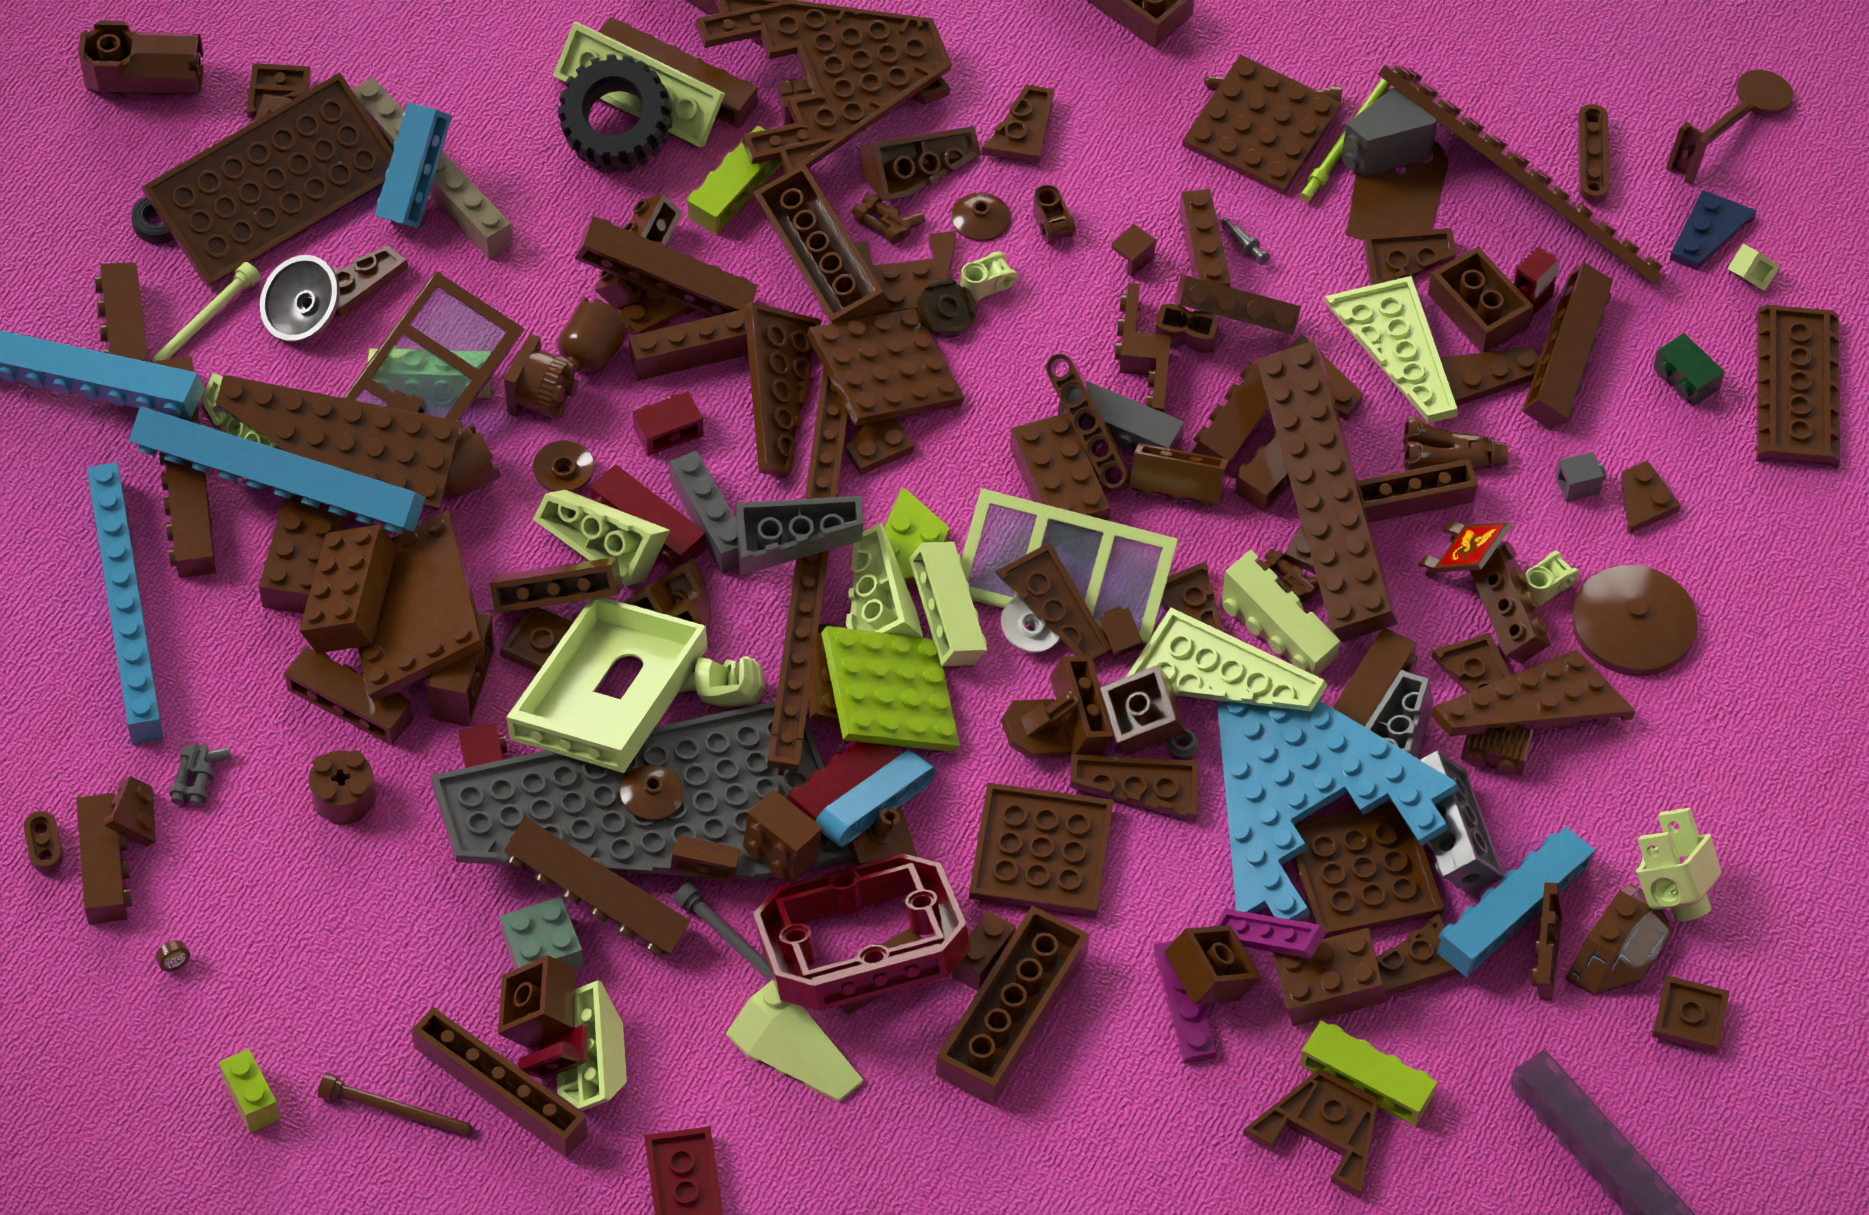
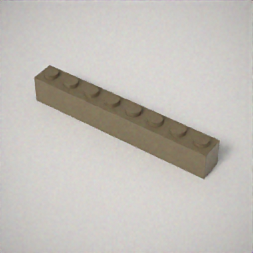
(450, 186)

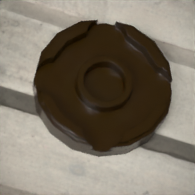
(946, 308)

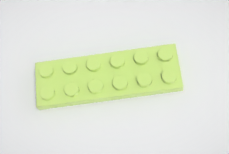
(691, 100)

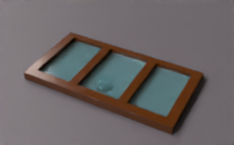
(439, 351)

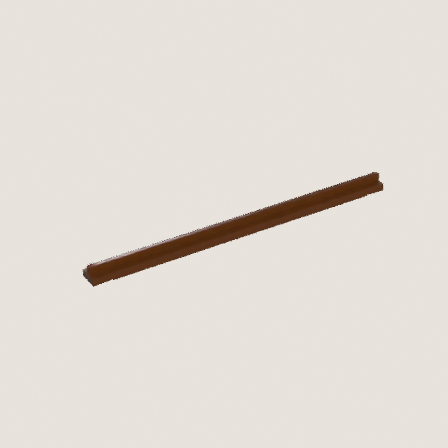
(807, 589)

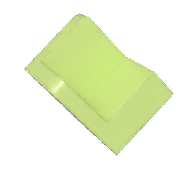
(1754, 267)

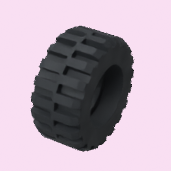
(609, 77)

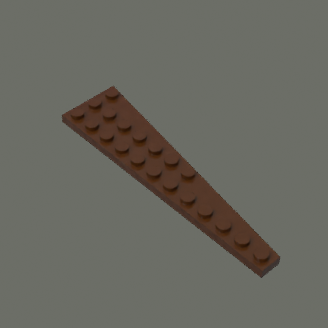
(1539, 182)

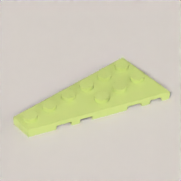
(1396, 335)
(1223, 668)

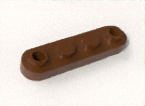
(1593, 153)

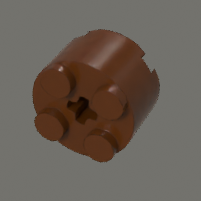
(342, 786)

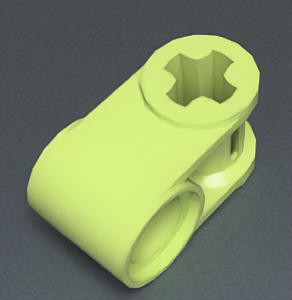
(988, 275)
(1550, 577)

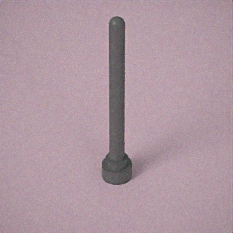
(689, 898)

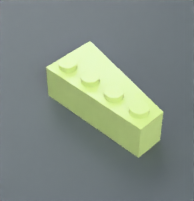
(603, 533)
(1277, 616)

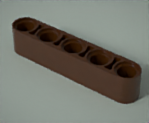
(1077, 413)

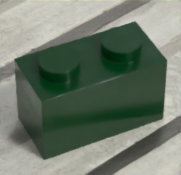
(1688, 369)

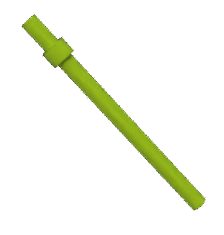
(1320, 175)

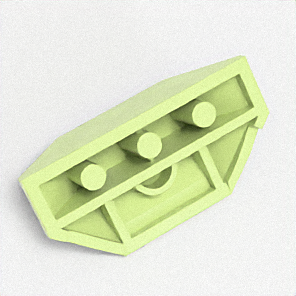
(606, 1065)

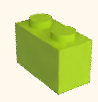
(249, 1090)

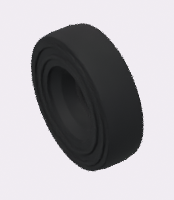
(143, 229)

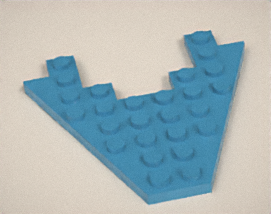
(1293, 764)

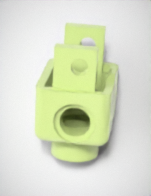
(1666, 880)

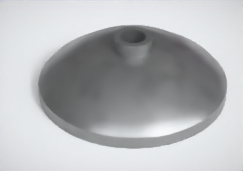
(290, 292)

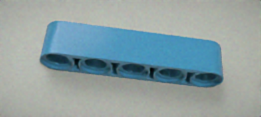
(883, 790)

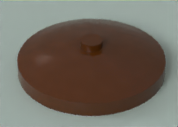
(1634, 620)

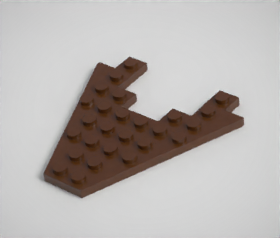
(852, 58)

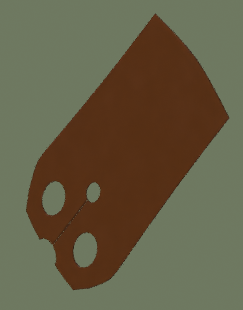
(1398, 201)

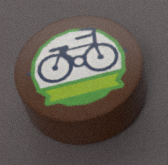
(172, 955)

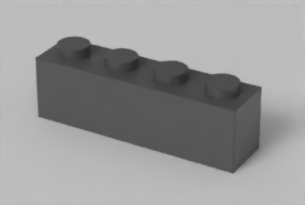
(1130, 420)
(706, 508)

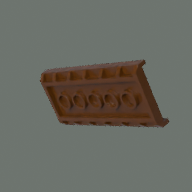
(1797, 384)

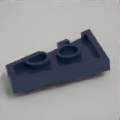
(1708, 227)

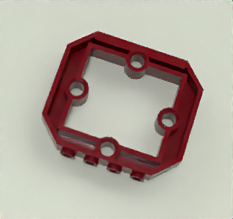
(876, 969)

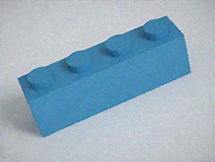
(413, 165)

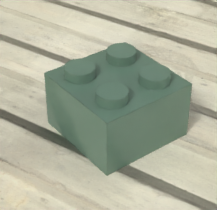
(541, 932)

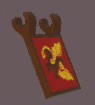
(1469, 548)

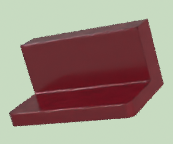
(557, 1053)

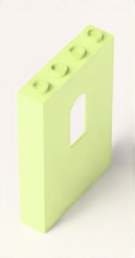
(571, 719)

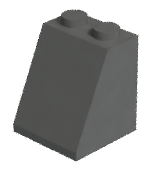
(1388, 135)

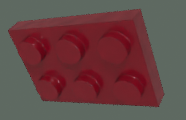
(683, 1172)

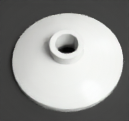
(1014, 618)

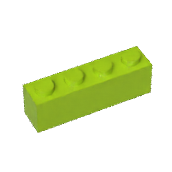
(728, 189)
(1397, 1086)

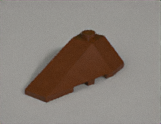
(910, 163)

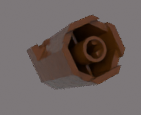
(140, 61)

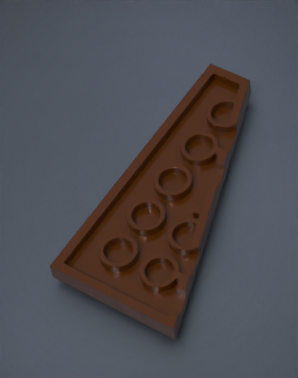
(1540, 696)

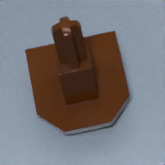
(1037, 726)

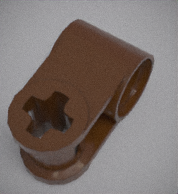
(1053, 217)

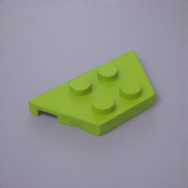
(909, 526)

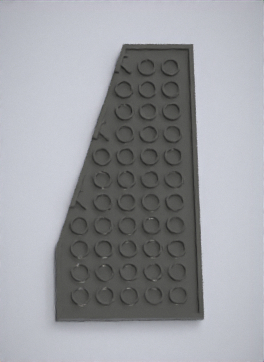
(714, 756)

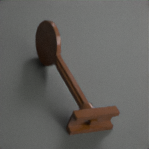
(1757, 91)

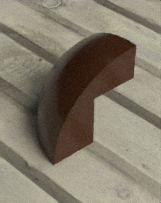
(677, 594)

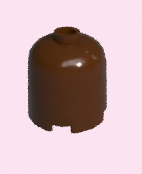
(592, 336)
(470, 464)

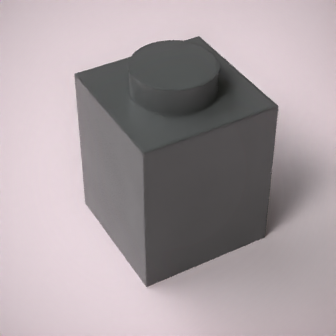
(1580, 476)

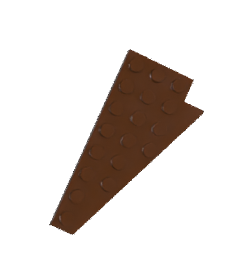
(349, 434)

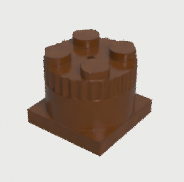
(539, 381)

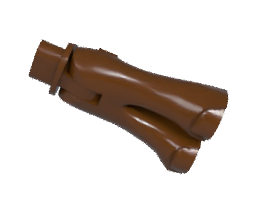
(1433, 446)

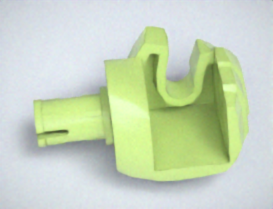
(719, 685)

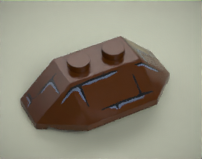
(1620, 944)

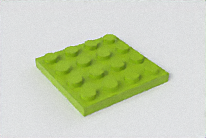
(889, 689)

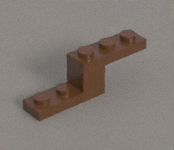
(1141, 351)

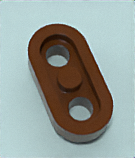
(44, 843)

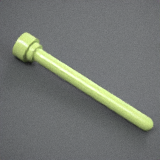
(245, 277)

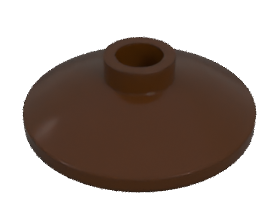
(980, 225)
(559, 457)
(652, 803)

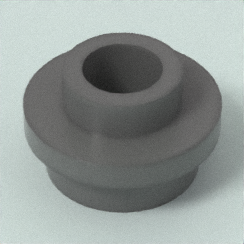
(1183, 752)

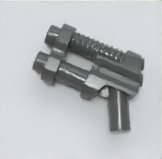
(196, 763)

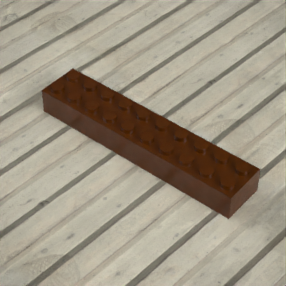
(1326, 492)

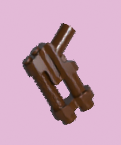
(891, 225)
(1294, 580)

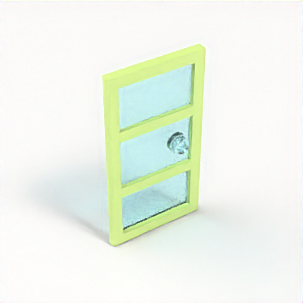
(1104, 558)

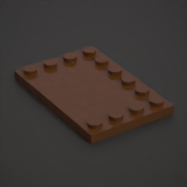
(426, 610)

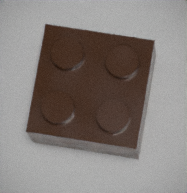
(1143, 709)
(782, 837)
(1212, 964)
(537, 1001)

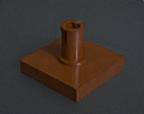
(884, 839)

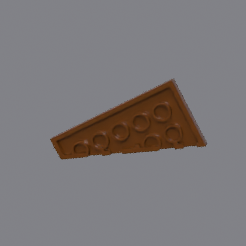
(779, 381)

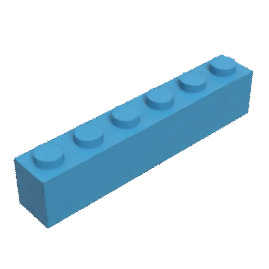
(1514, 901)

